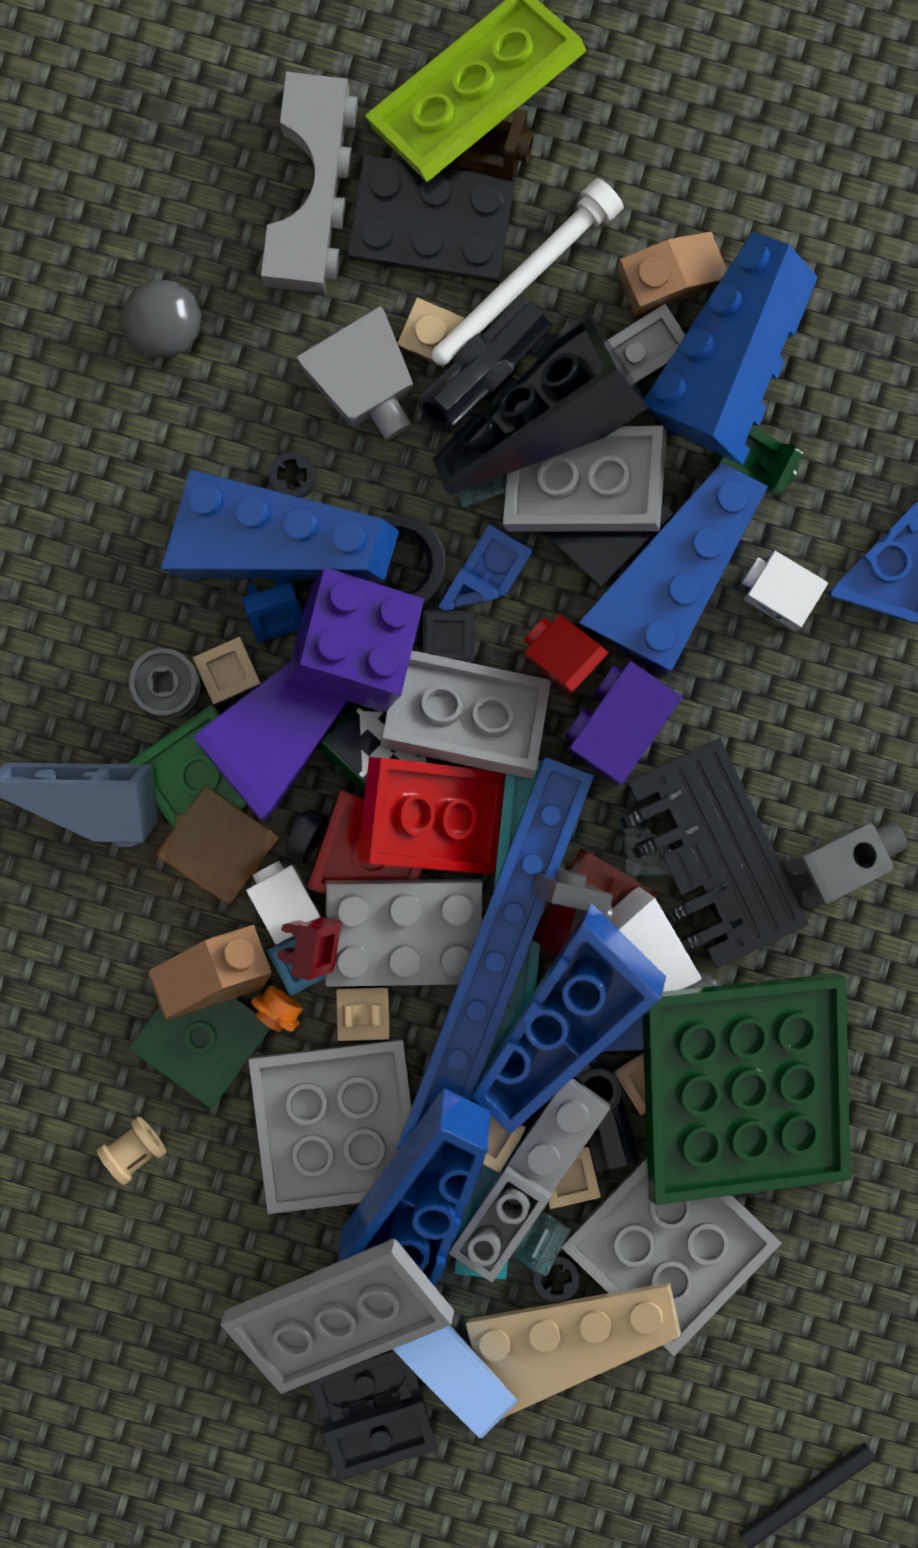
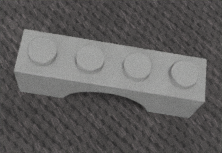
(299, 246)

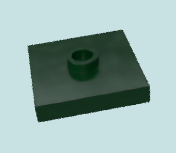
(202, 1047)

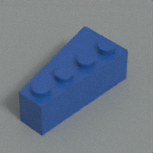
(733, 349)
(259, 533)

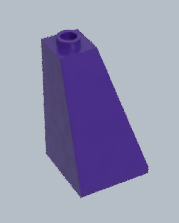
(269, 739)

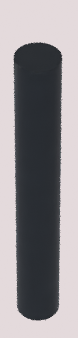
(807, 1495)

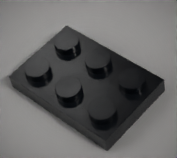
(435, 226)

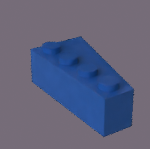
(670, 582)
(575, 1013)
(424, 1186)

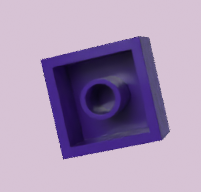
(355, 640)
(622, 724)

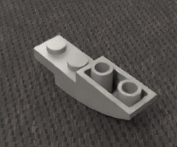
(529, 1179)

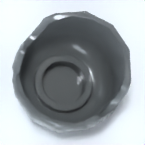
(160, 319)

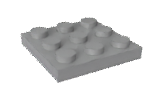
(328, 1121)
(696, 1245)

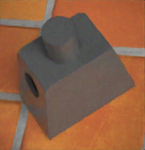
(843, 863)

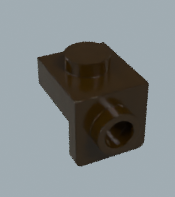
(500, 149)

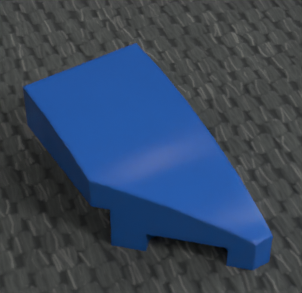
(489, 569)

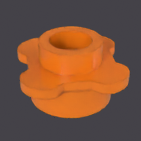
(277, 1009)

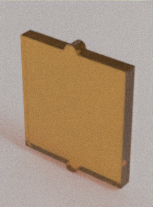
(216, 844)

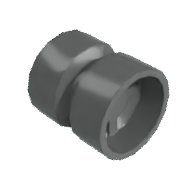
(165, 683)

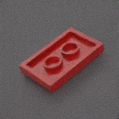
(431, 816)

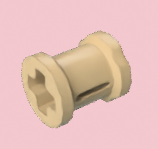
(131, 1151)

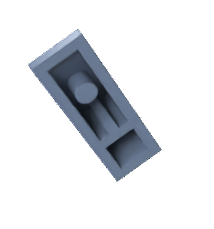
(89, 799)

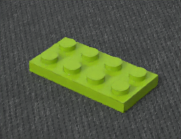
(475, 84)

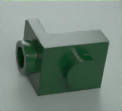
(766, 461)

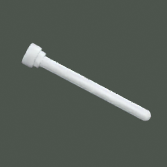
(597, 205)

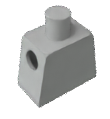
(362, 373)

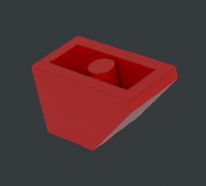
(563, 653)

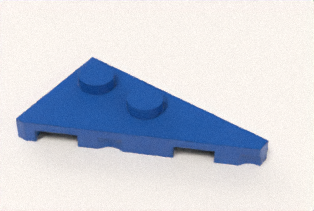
(887, 574)

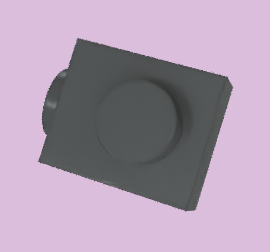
(571, 890)

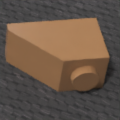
(670, 272)
(211, 973)

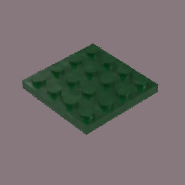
(746, 1088)

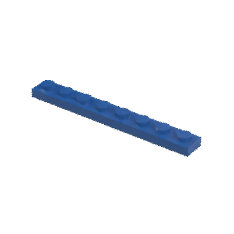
(502, 938)

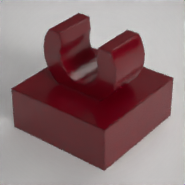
(314, 947)

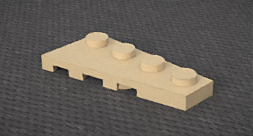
(571, 1341)

